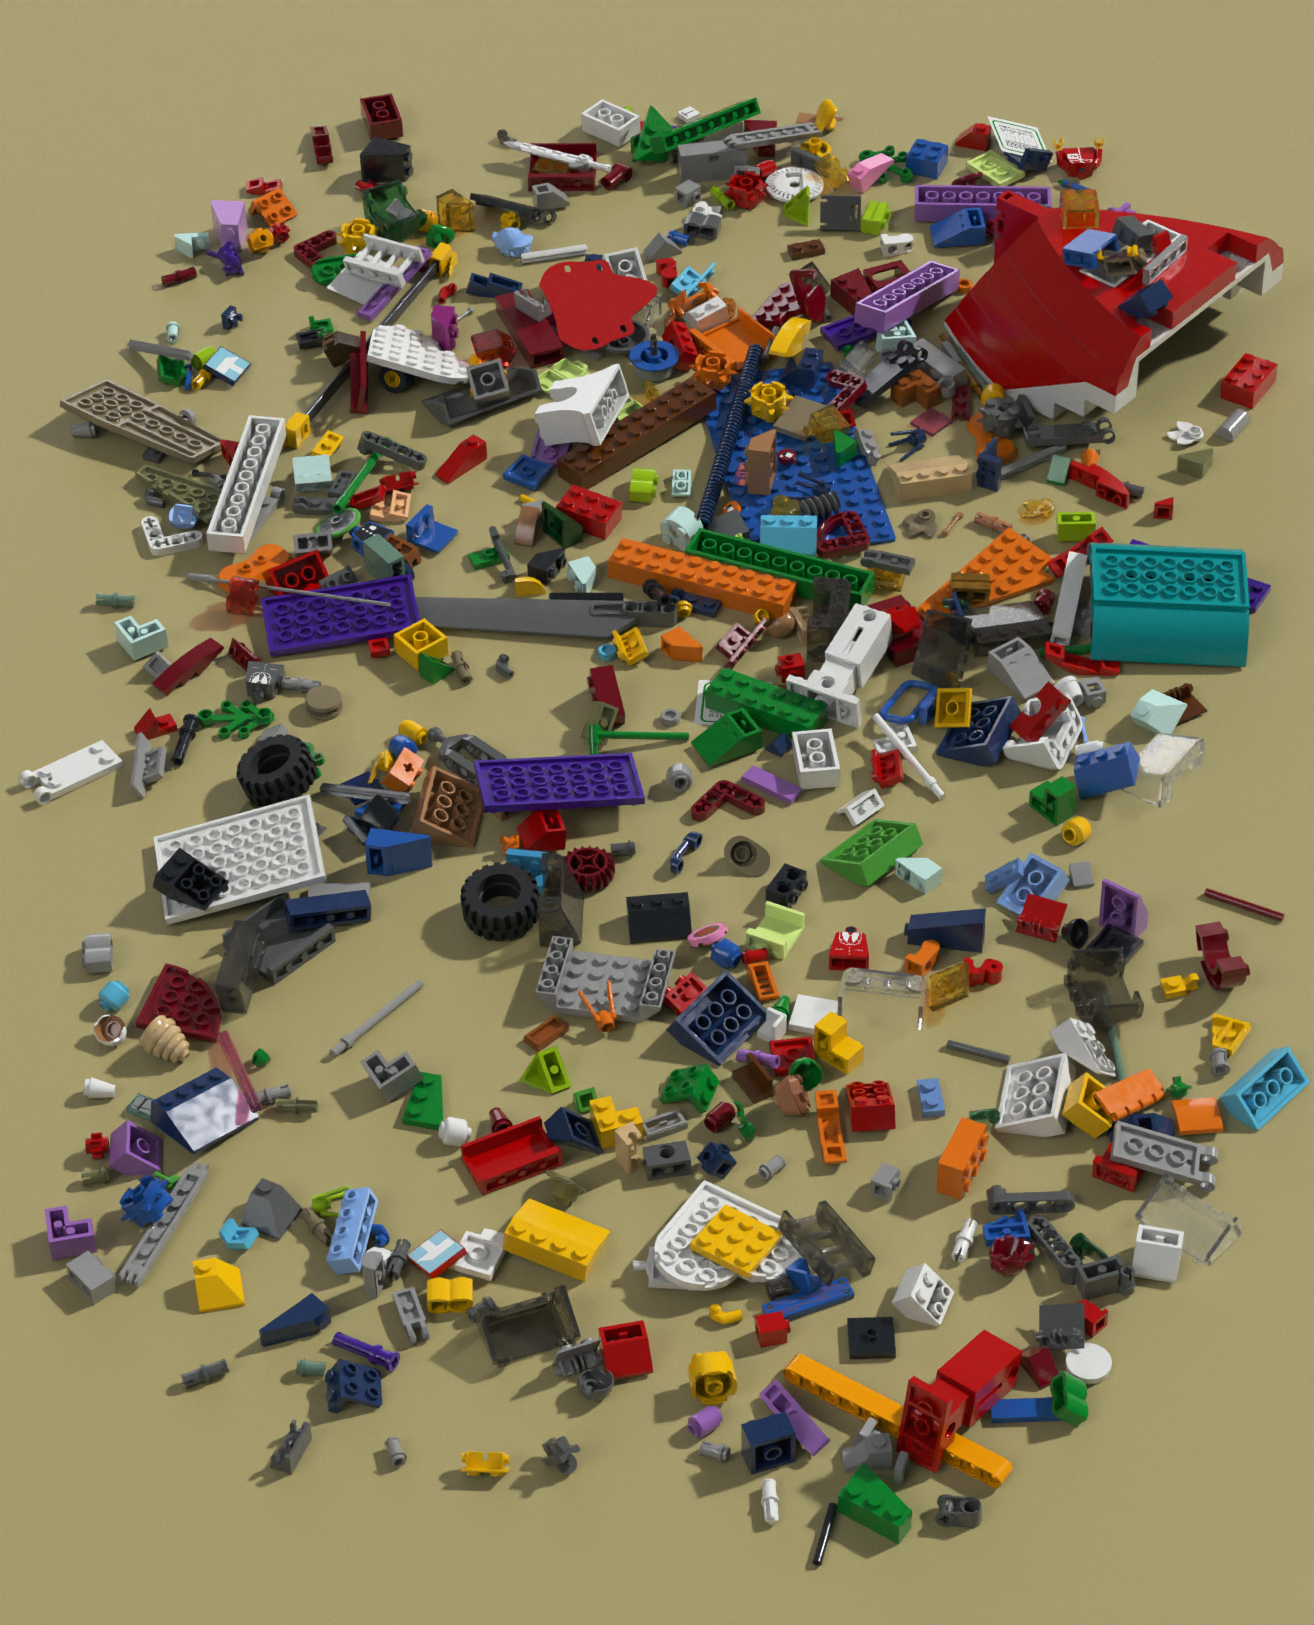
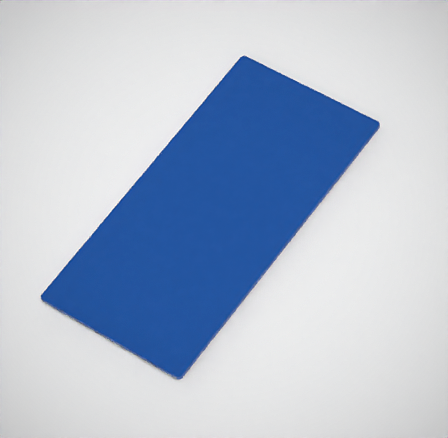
(851, 481)

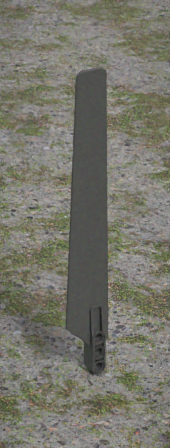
(545, 616)

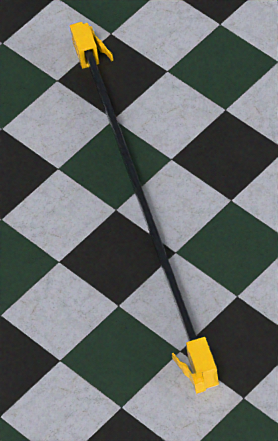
(299, 425)

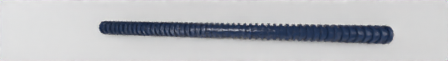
(729, 436)

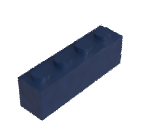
(325, 909)

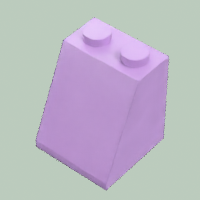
(229, 222)

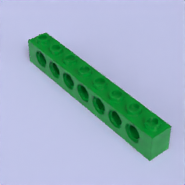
(704, 126)

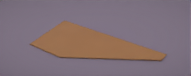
(807, 118)

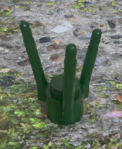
(1083, 1246)

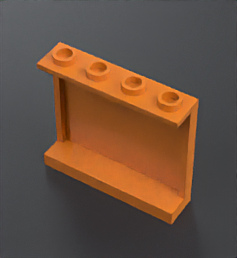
(733, 338)

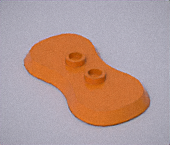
(1005, 448)
(253, 567)

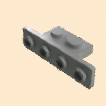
(147, 765)

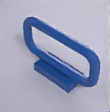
(924, 710)

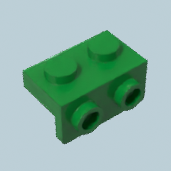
(170, 370)

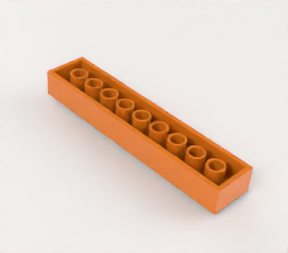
(734, 586)

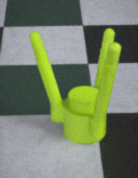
(322, 1202)

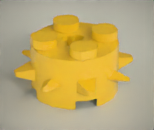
(352, 235)
(768, 400)

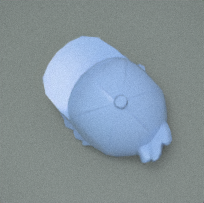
(512, 242)

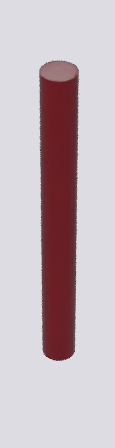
(1244, 904)

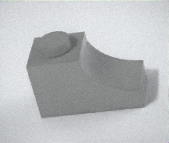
(873, 1451)

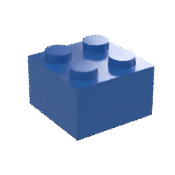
(927, 158)

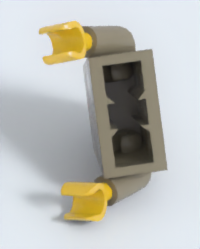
(1124, 262)

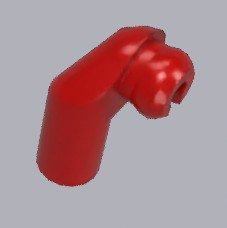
(446, 291)

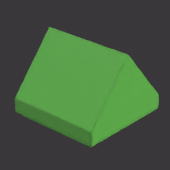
(582, 1098)

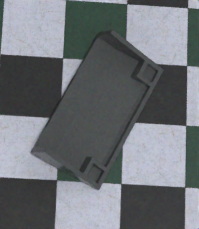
(458, 404)

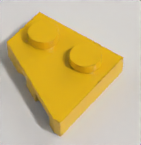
(1228, 1033)

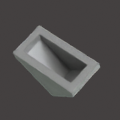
(661, 248)

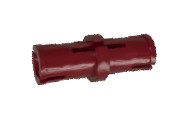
(178, 276)

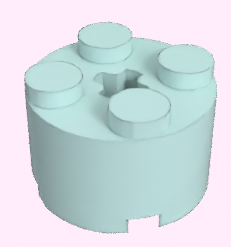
(680, 527)

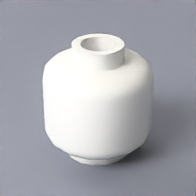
(454, 1131)

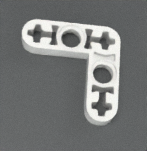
(158, 544)

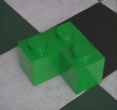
(1054, 800)

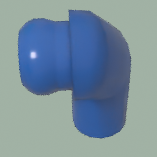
(381, 1234)

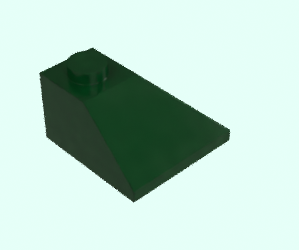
(560, 527)

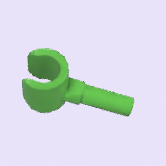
(172, 1179)

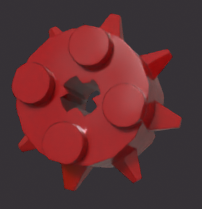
(746, 190)

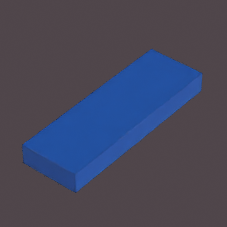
(1023, 1410)

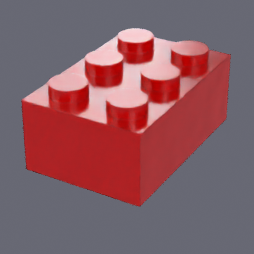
(1248, 381)
(592, 510)

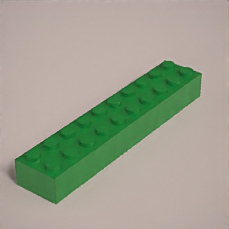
(780, 563)

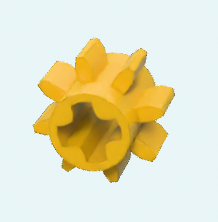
(510, 219)

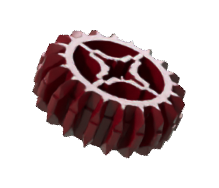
(587, 867)

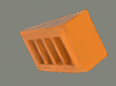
(762, 968)

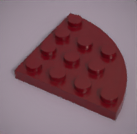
(185, 1001)

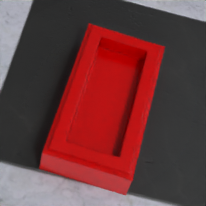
(367, 497)

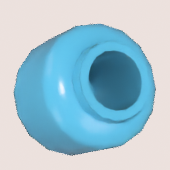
(113, 996)

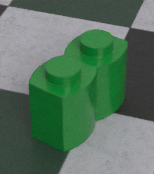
(1069, 1398)

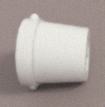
(1071, 686)

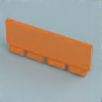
(1130, 1095)

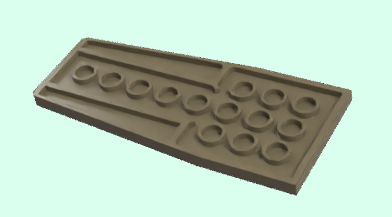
(142, 421)

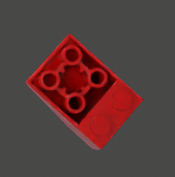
(870, 1106)

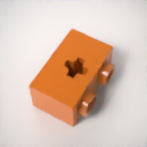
(403, 771)

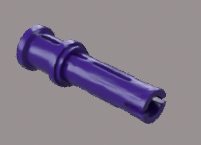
(374, 1354)

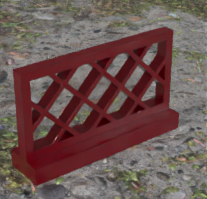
(359, 378)

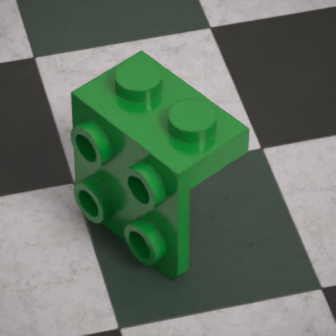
(691, 1083)

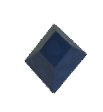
(573, 1131)

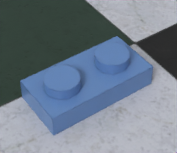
(1004, 875)
(930, 1097)

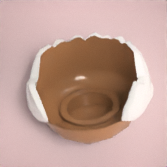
(110, 1030)

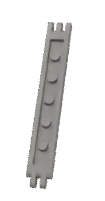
(772, 136)
(160, 1232)

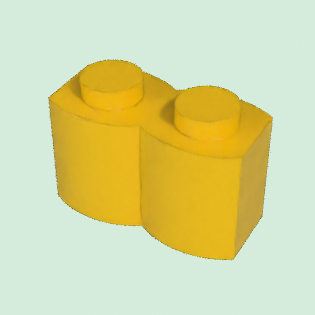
(449, 1295)

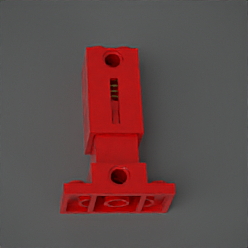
(960, 1395)

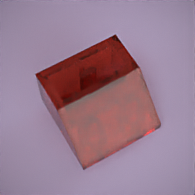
(494, 345)

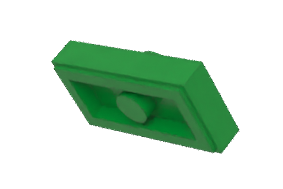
(485, 558)

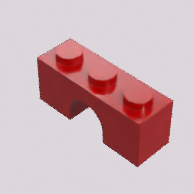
(679, 336)
(1052, 705)

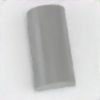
(1233, 425)
(373, 1273)

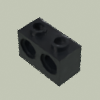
(787, 886)

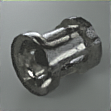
(779, 1288)

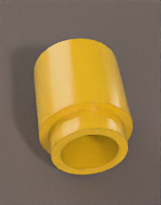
(413, 731)

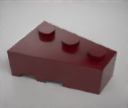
(604, 688)

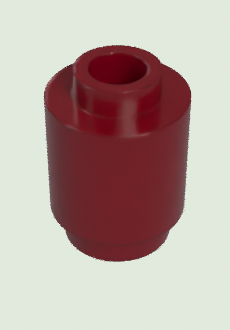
(719, 1117)

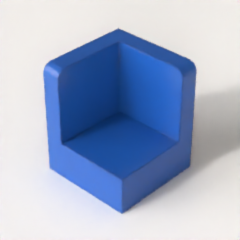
(801, 1277)

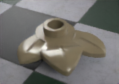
(920, 523)

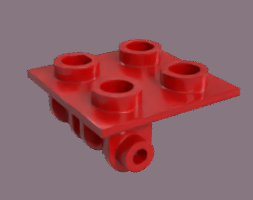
(1041, 918)

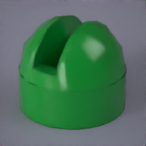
(260, 1058)

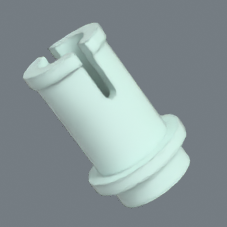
(172, 329)

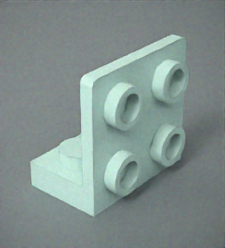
(312, 473)

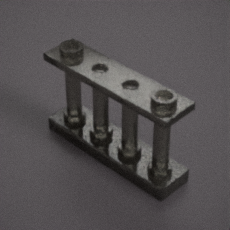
(833, 1228)

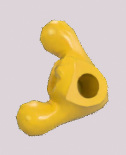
(825, 116)

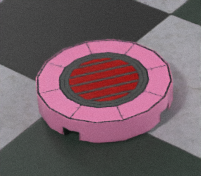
(707, 934)

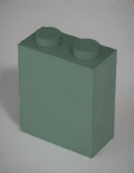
(382, 558)

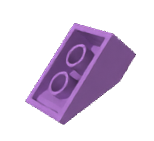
(1122, 909)

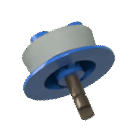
(654, 359)

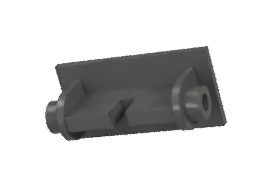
(341, 577)

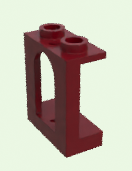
(899, 271)

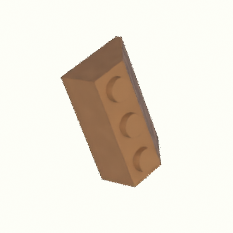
(761, 463)

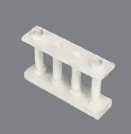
(385, 273)

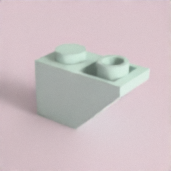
(582, 574)
(919, 873)

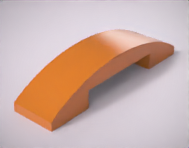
(829, 1127)

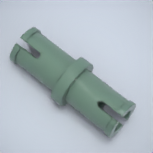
(115, 600)

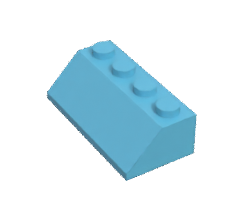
(1265, 1088)

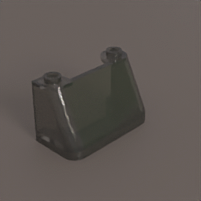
(528, 1327)

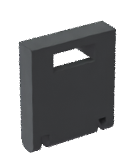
(837, 212)

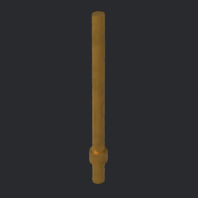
(974, 384)

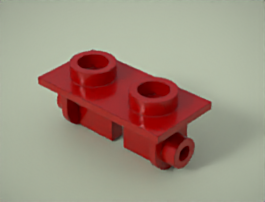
(405, 481)

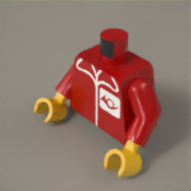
(1079, 161)

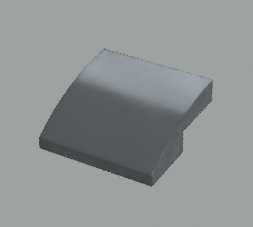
(730, 524)

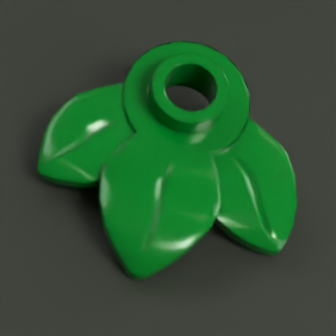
(746, 1129)

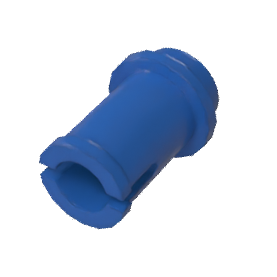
(678, 237)

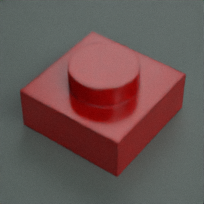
(379, 647)

